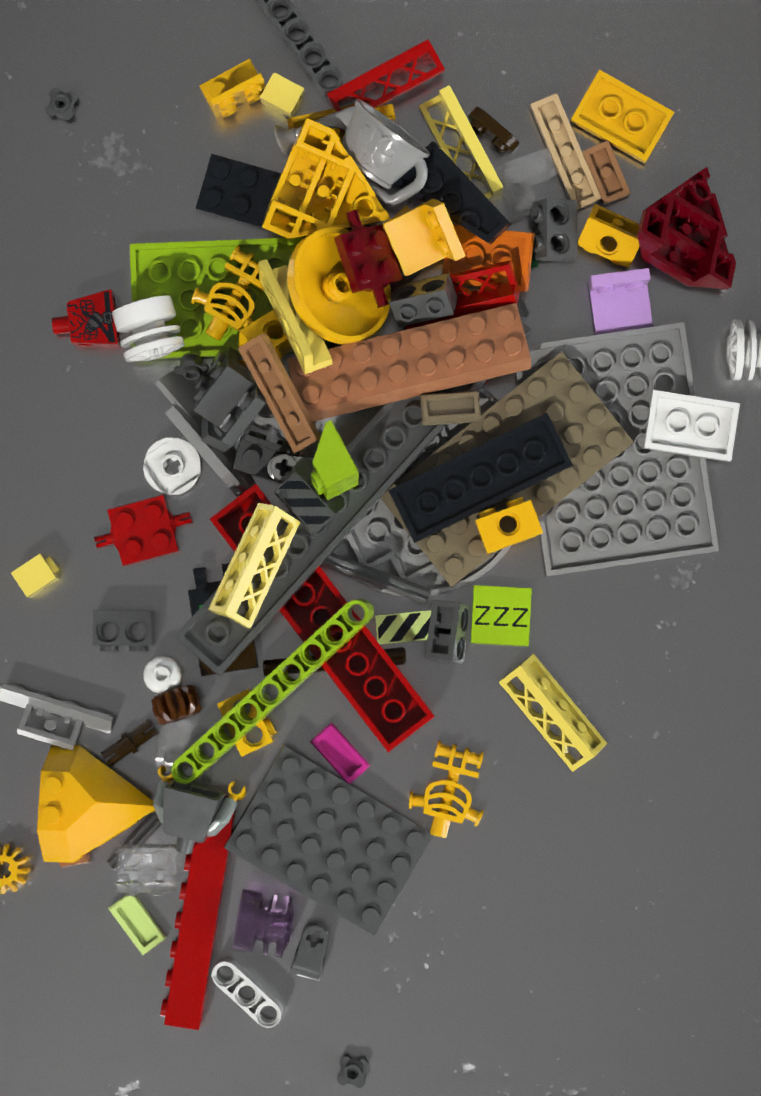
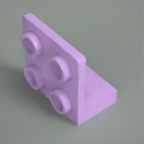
(620, 301)

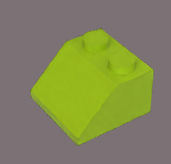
(332, 465)

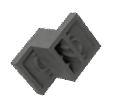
(228, 396)

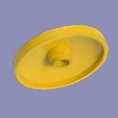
(324, 294)

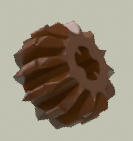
(176, 704)

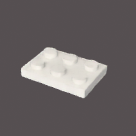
(691, 425)

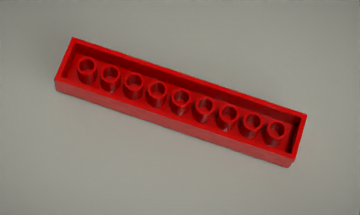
(360, 666)

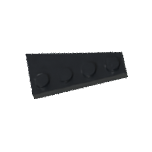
(459, 194)

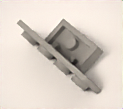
(53, 719)

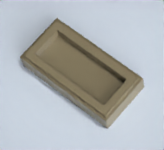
(450, 408)

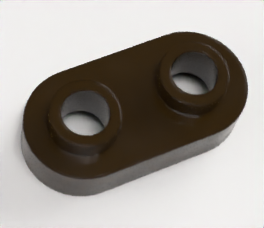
(501, 137)

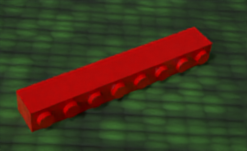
(196, 931)

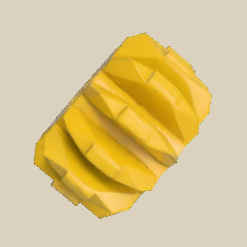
(15, 868)

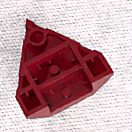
(687, 234)

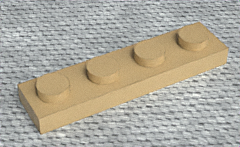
(565, 151)

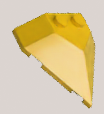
(319, 187)
(83, 804)

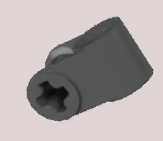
(310, 955)

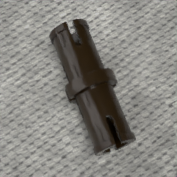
(129, 743)

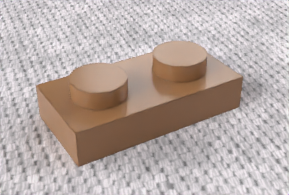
(606, 173)

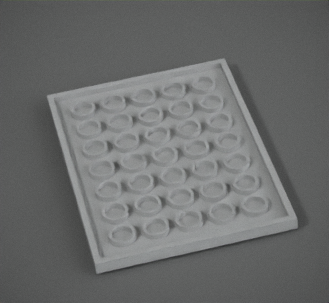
(643, 500)

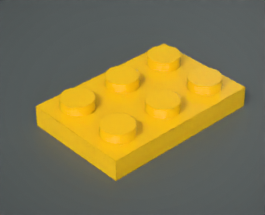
(622, 116)

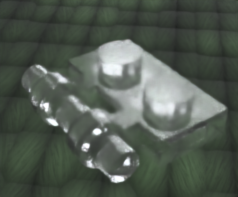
(146, 860)

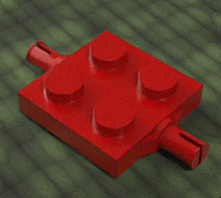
(143, 529)

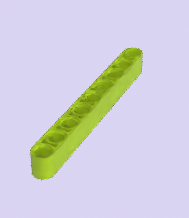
(259, 698)

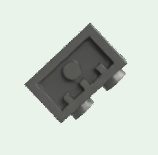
(255, 453)

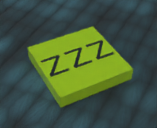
(501, 615)

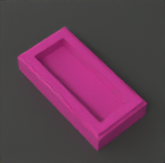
(340, 753)

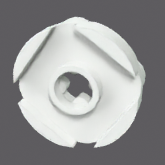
(155, 466)

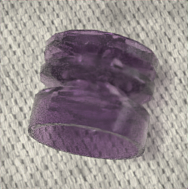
(263, 923)

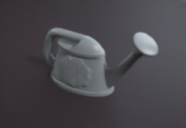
(376, 146)

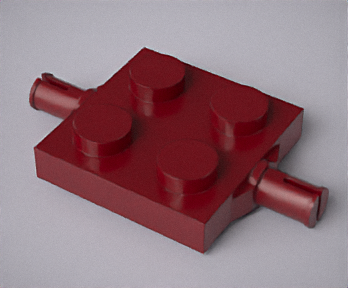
(367, 258)

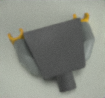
(192, 810)

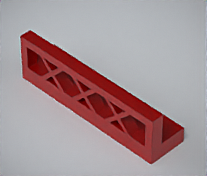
(384, 73)
(484, 298)

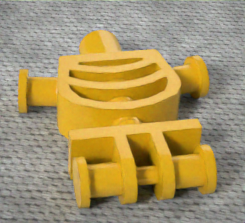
(222, 320)
(442, 816)

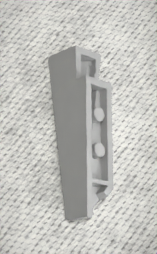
(180, 394)

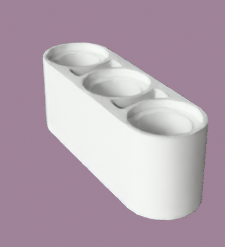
(252, 1006)

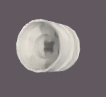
(148, 329)
(743, 350)

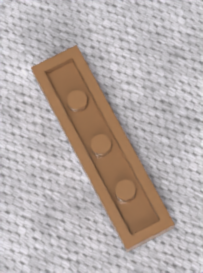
(279, 392)

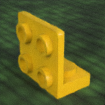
(233, 89)
(423, 237)

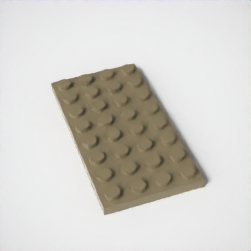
(584, 427)

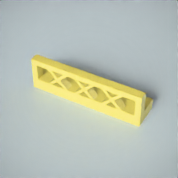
(467, 136)
(305, 343)
(250, 560)
(557, 710)

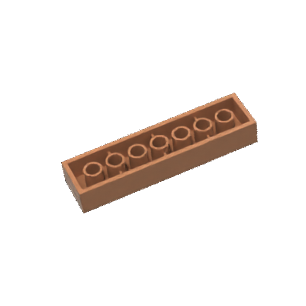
(414, 362)

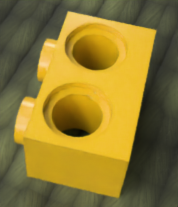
(244, 745)

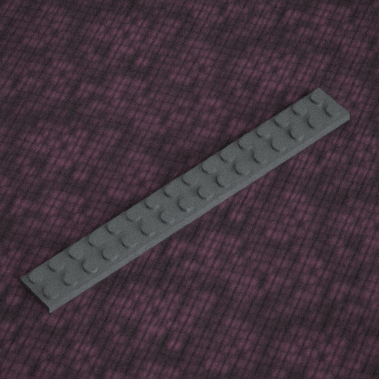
(381, 456)

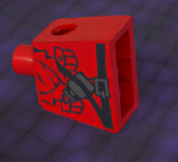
(90, 321)

